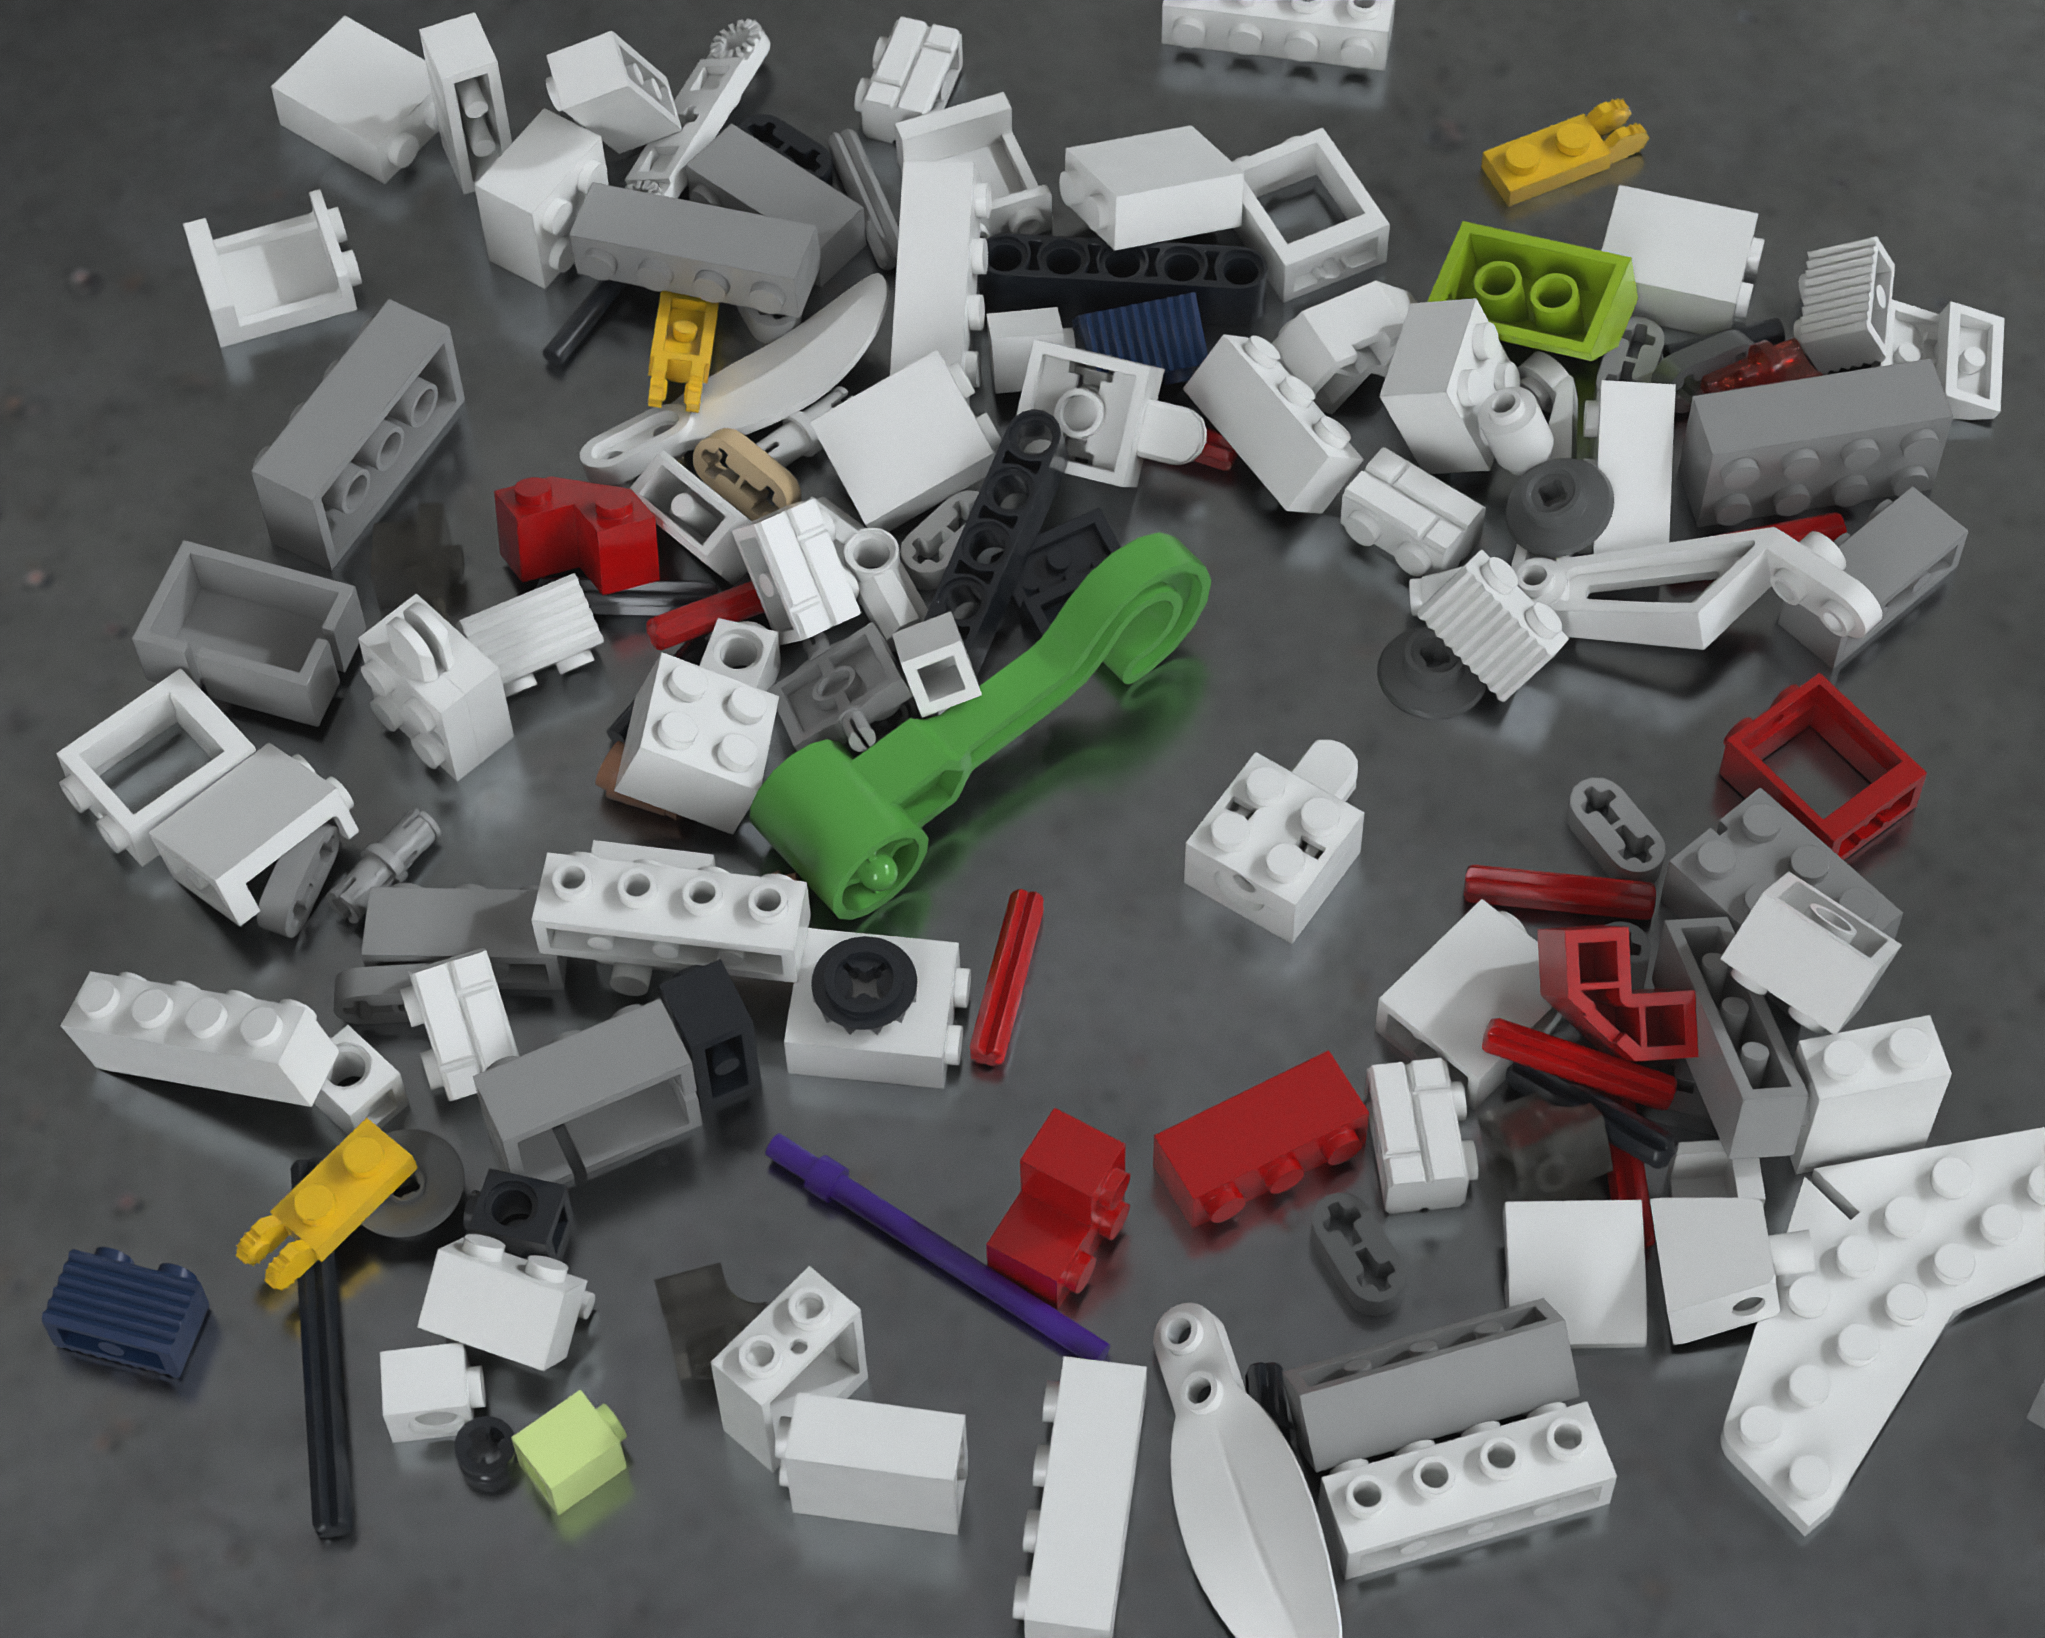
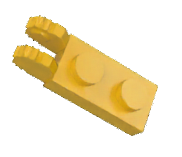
(1563, 152)
(682, 347)
(328, 1204)

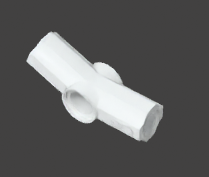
(884, 591)

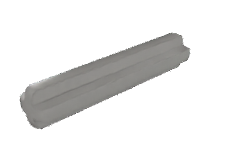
(865, 190)

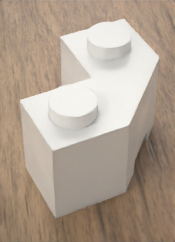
(1344, 341)

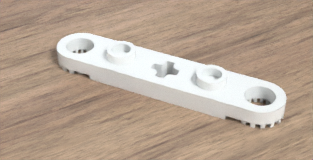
(702, 109)

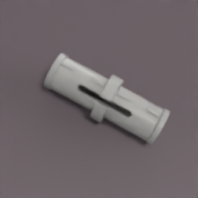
(383, 863)

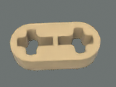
(747, 474)

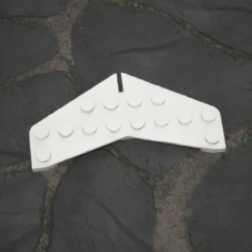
(1920, 1248)

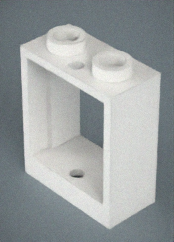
(1325, 255)
(125, 732)
(800, 1344)

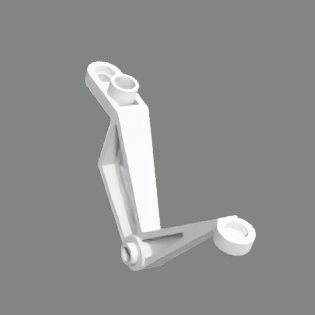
(1740, 562)

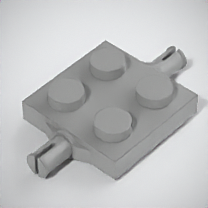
(841, 690)

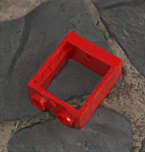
(1819, 704)

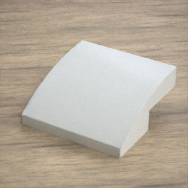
(1964, 351)
(1584, 1264)

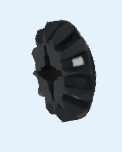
(864, 959)

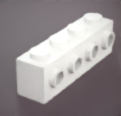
(1287, 29)
(940, 265)
(671, 916)
(201, 1037)
(1465, 1488)
(1085, 1500)

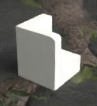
(1704, 1171)

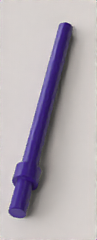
(831, 1182)

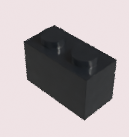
(713, 1031)

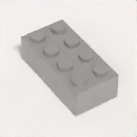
(358, 434)
(1814, 442)

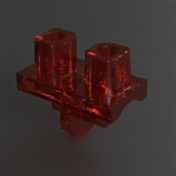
(1763, 366)

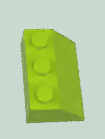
(1541, 289)

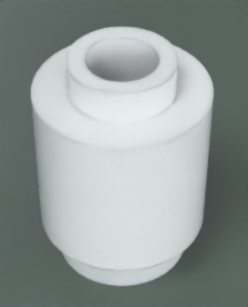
(1516, 429)

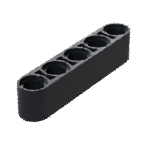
(1091, 277)
(1002, 528)

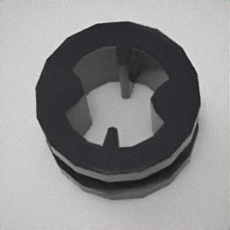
(485, 1473)

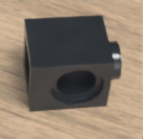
(512, 1194)

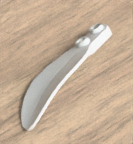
(750, 391)
(1241, 1492)

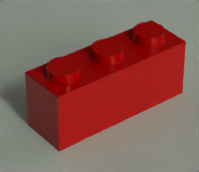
(1261, 1140)

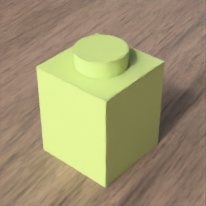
(571, 1450)

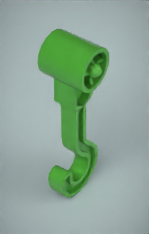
(859, 820)

